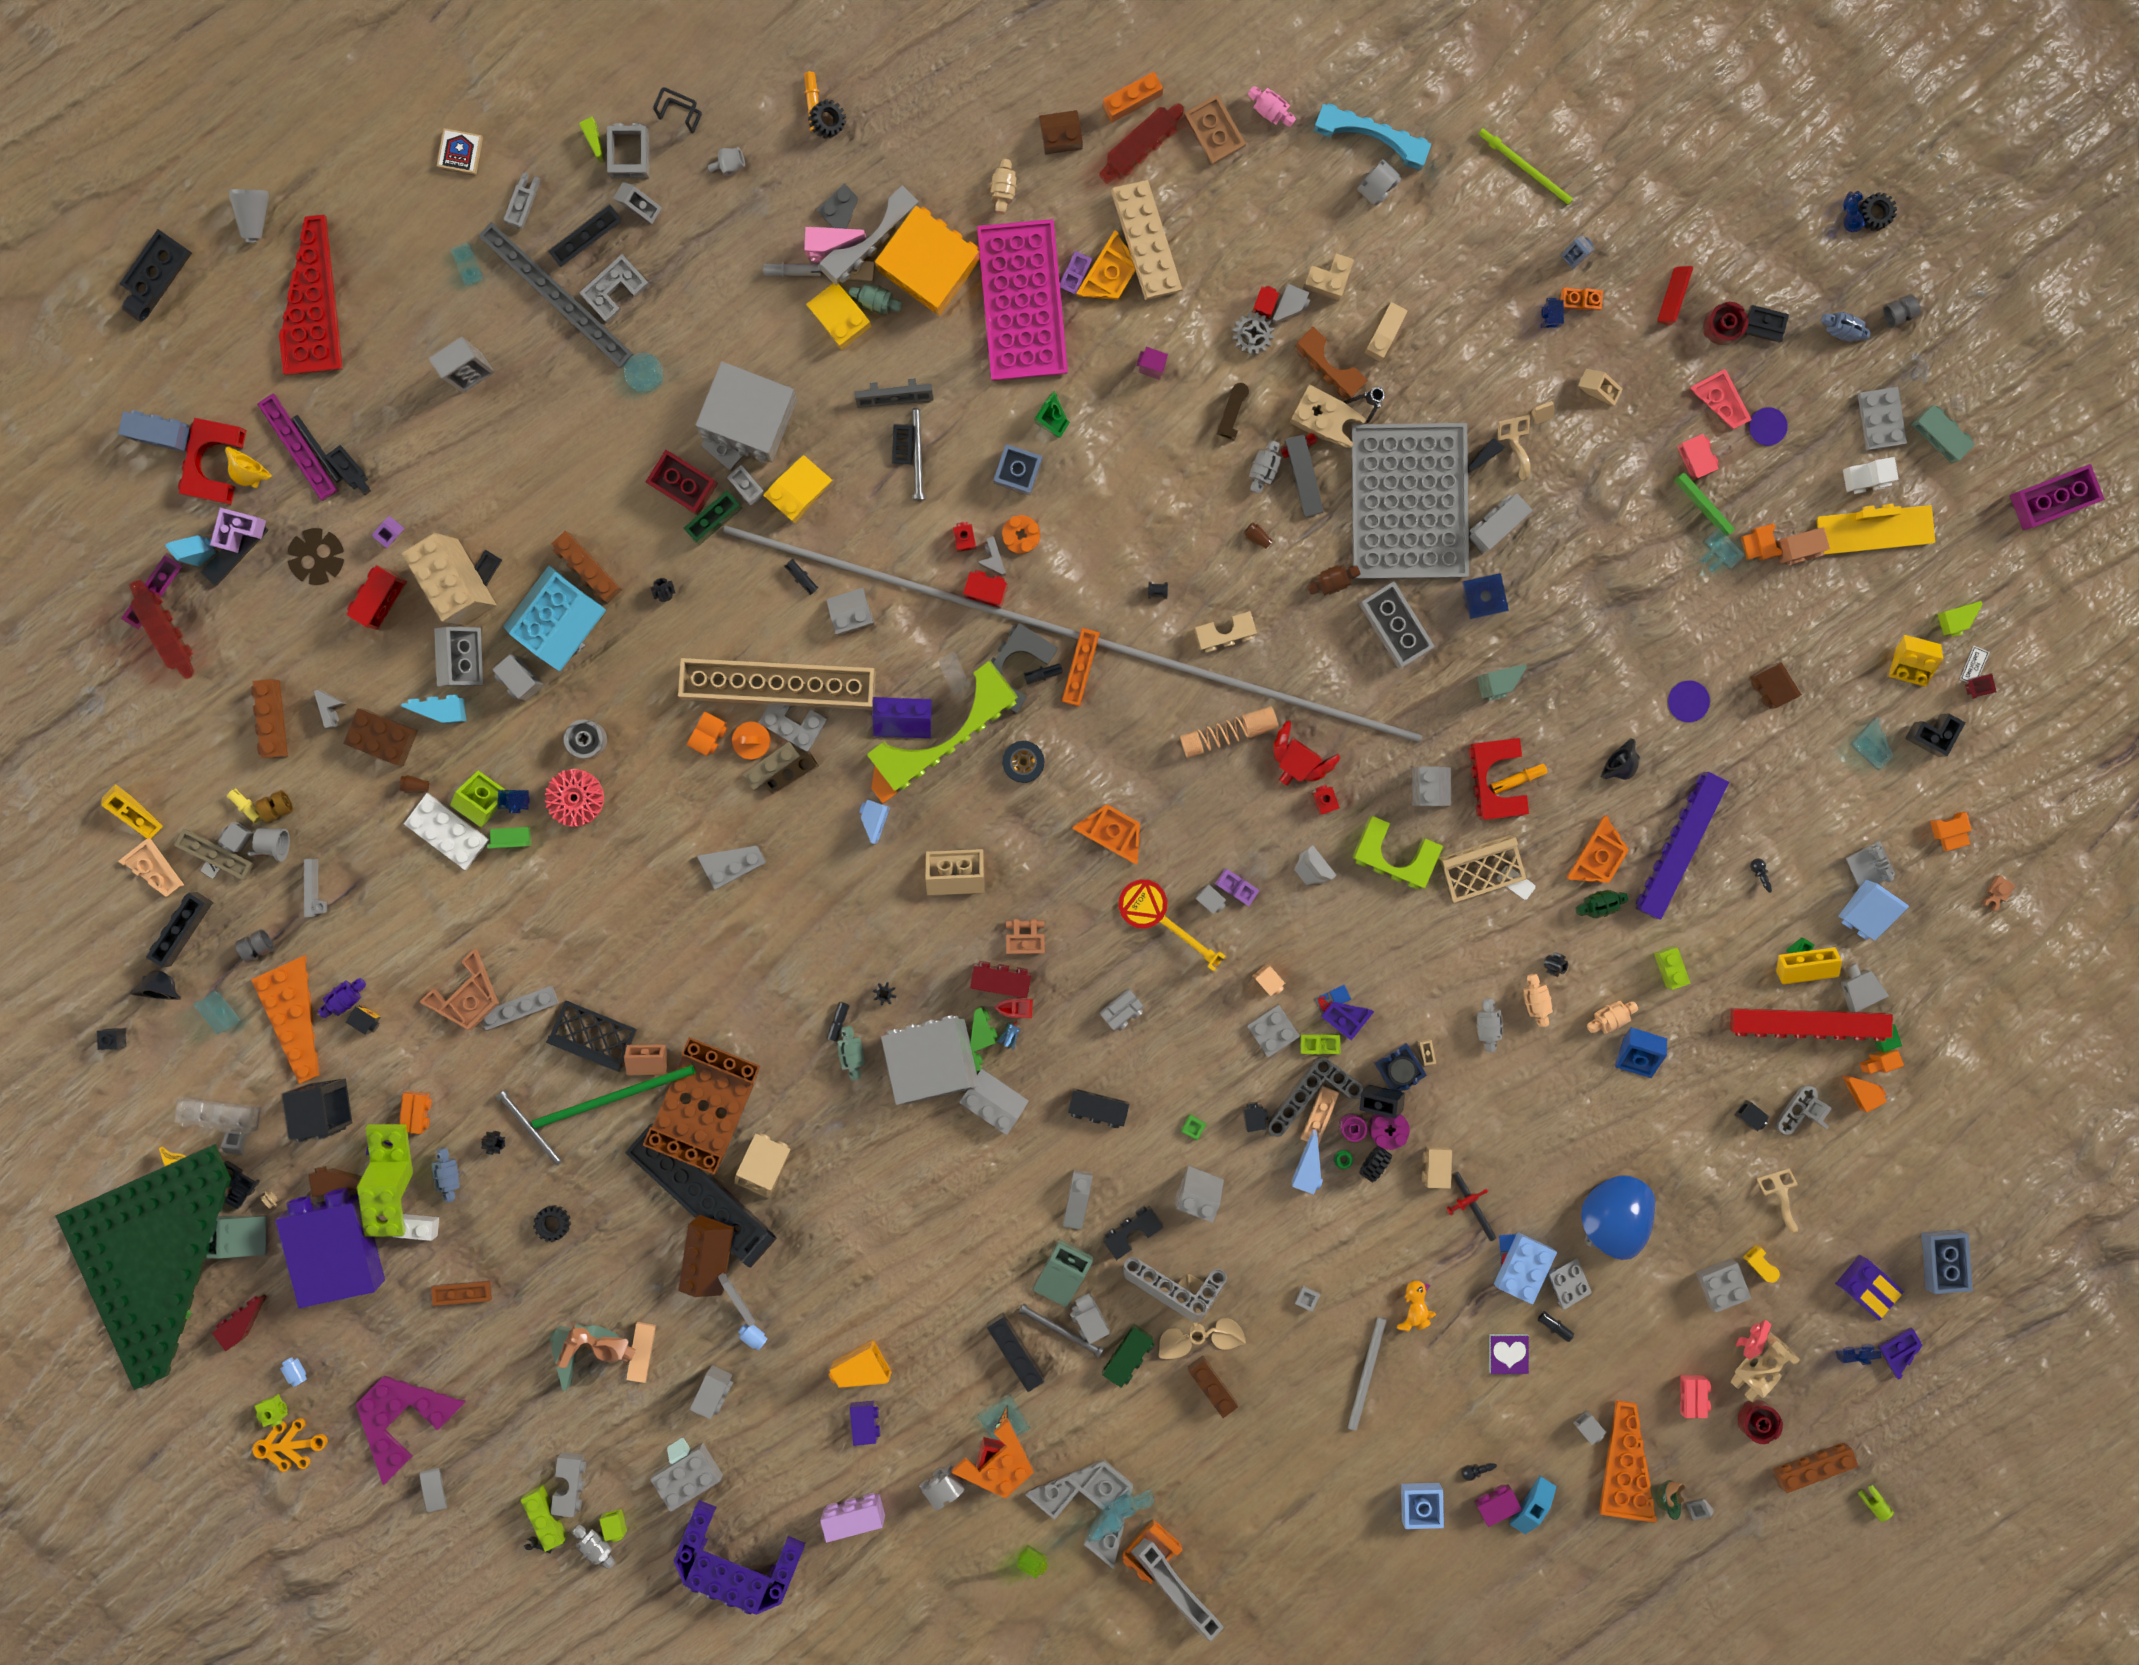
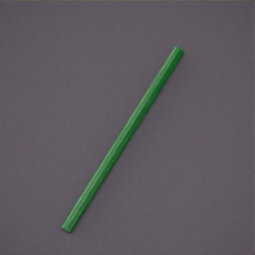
(613, 1097)

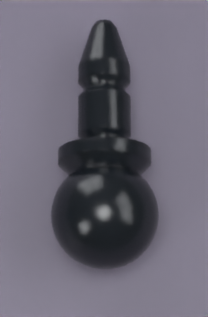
(1759, 867)
(1471, 1472)

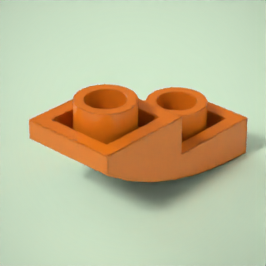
(1582, 299)

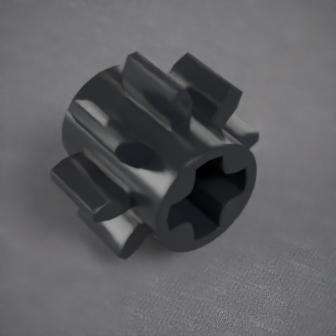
(663, 589)
(1556, 964)
(885, 988)
(493, 1142)

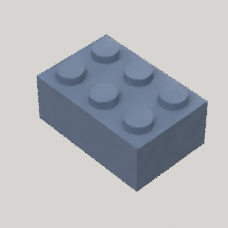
(154, 430)
(1947, 1261)

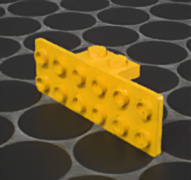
(1878, 528)

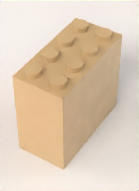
(449, 579)

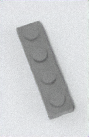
(520, 1007)

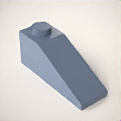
(1578, 251)

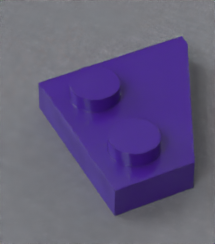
(1346, 1018)
(1900, 1351)

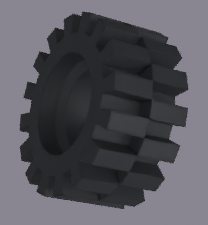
(834, 111)
(1887, 206)
(1375, 1164)
(541, 1228)

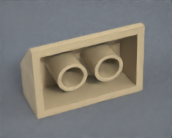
(955, 872)

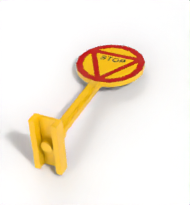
(1145, 905)

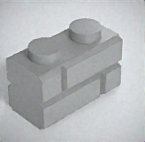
(1121, 1010)

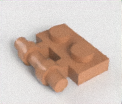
(1025, 943)

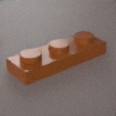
(461, 1293)

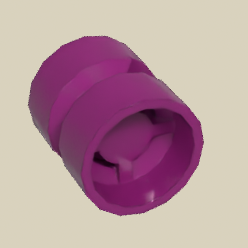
(1352, 1127)

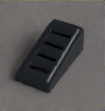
(907, 427)
(1491, 449)

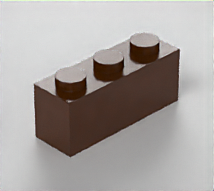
(1212, 1386)

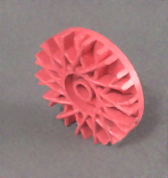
(560, 794)

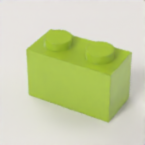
(1672, 967)

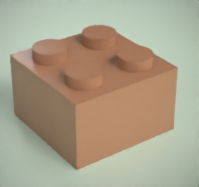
(1803, 546)

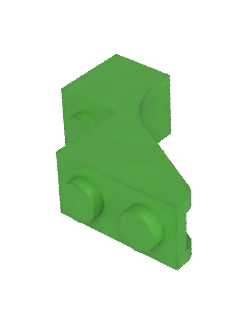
(981, 1035)

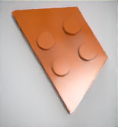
(1112, 831)
(1600, 855)

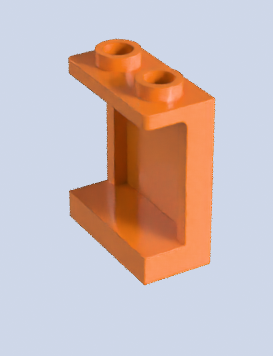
(1161, 1538)

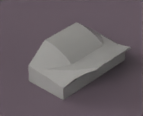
(1313, 867)

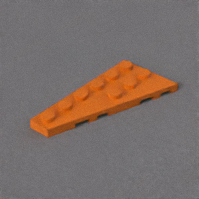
(289, 1009)
(1626, 1476)

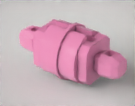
(1271, 106)

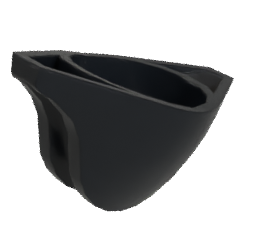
(1623, 762)
(158, 986)

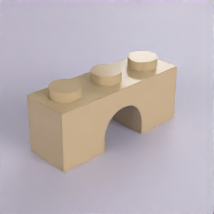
(1242, 628)

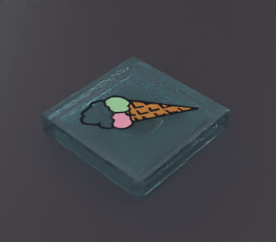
(999, 1412)

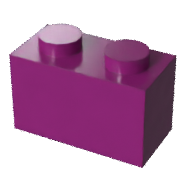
(1152, 362)
(1498, 1505)

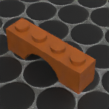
(1346, 381)

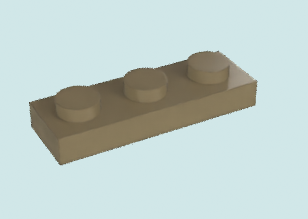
(771, 765)

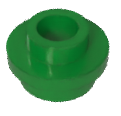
(1345, 1165)

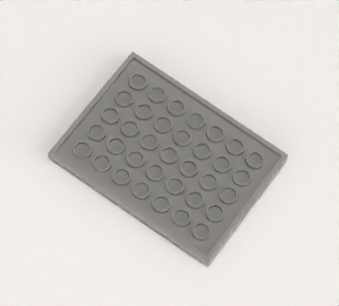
(1410, 500)

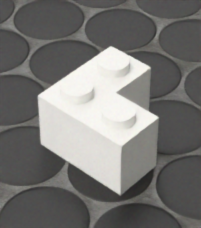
(1871, 475)

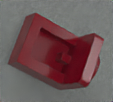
(1980, 685)

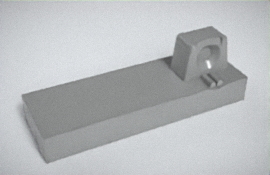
(312, 905)

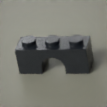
(1144, 1220)

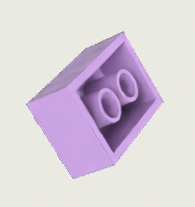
(852, 1517)

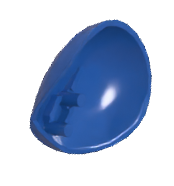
(1619, 1216)

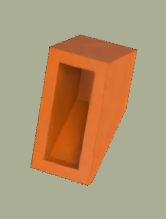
(1866, 1094)

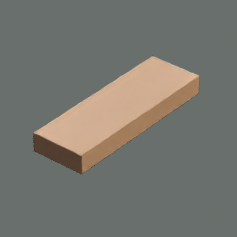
(1320, 1113)
(643, 1344)

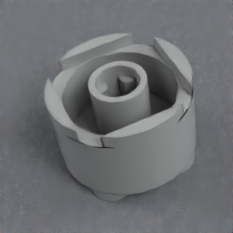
(1378, 182)
(578, 731)
(942, 1487)

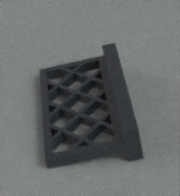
(584, 1051)

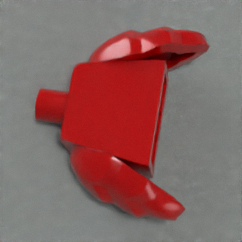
(1299, 760)

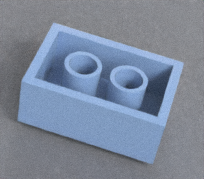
(1525, 1268)

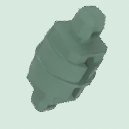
(875, 299)
(851, 1053)

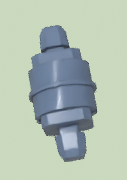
(1845, 326)
(445, 1175)

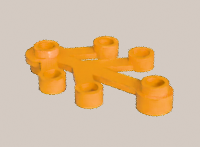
(286, 1446)

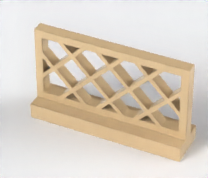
(1479, 852)

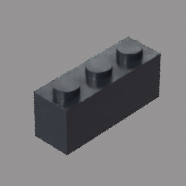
(1098, 1108)

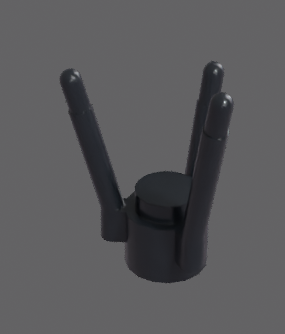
(1372, 397)

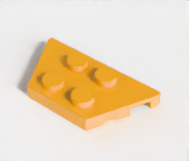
(1110, 271)

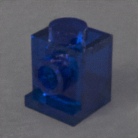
(1553, 313)

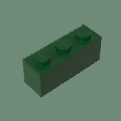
(713, 517)
(1128, 1356)

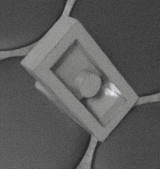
(994, 563)
(326, 704)

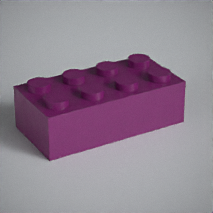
(2056, 497)

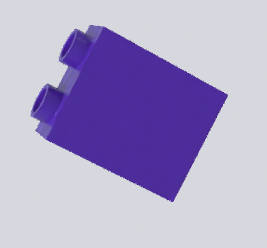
(328, 1249)

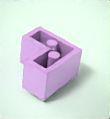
(231, 527)

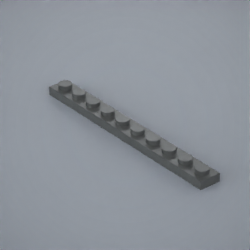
(555, 295)

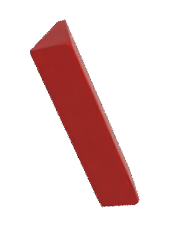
(1675, 295)

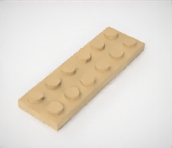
(1146, 239)

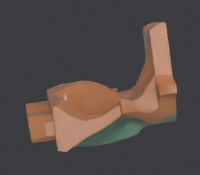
(603, 1342)

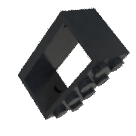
(317, 1110)

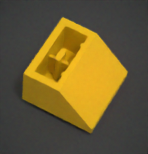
(1915, 660)

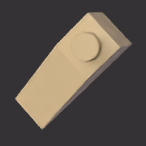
(1386, 332)

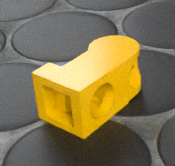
(1760, 1265)

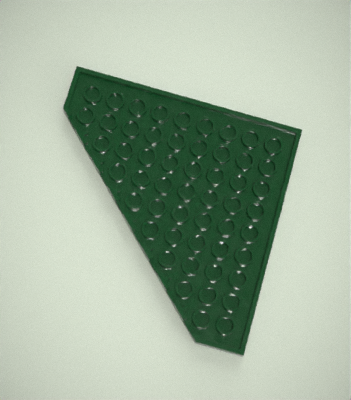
(146, 1254)

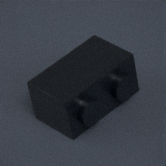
(1382, 1101)

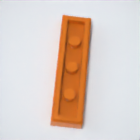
(1080, 667)

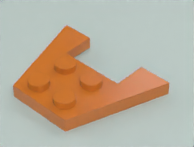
(1004, 1470)

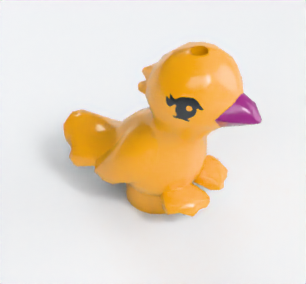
(1418, 1312)

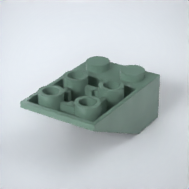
(239, 1237)
(1063, 1273)

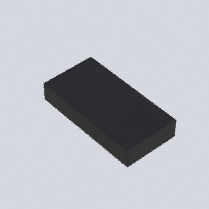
(487, 566)

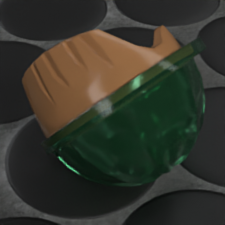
(1669, 1498)

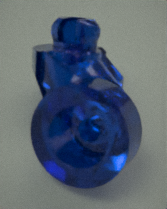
(1854, 219)

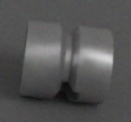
(1899, 311)
(257, 944)

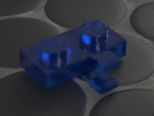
(1864, 1354)

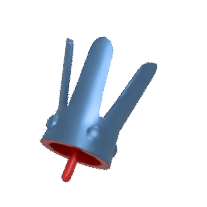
(1009, 1035)

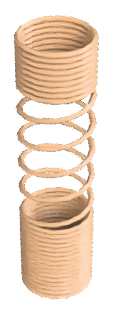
(1254, 723)

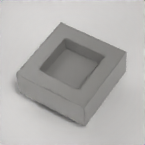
(1307, 1298)

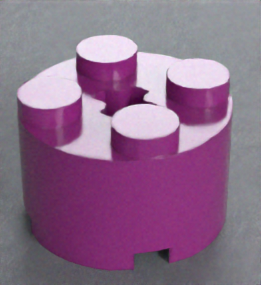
(1395, 1138)

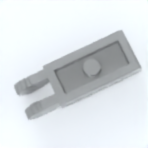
(521, 202)

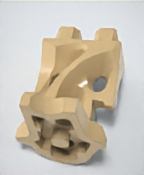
(1756, 1375)

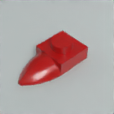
(1015, 1008)

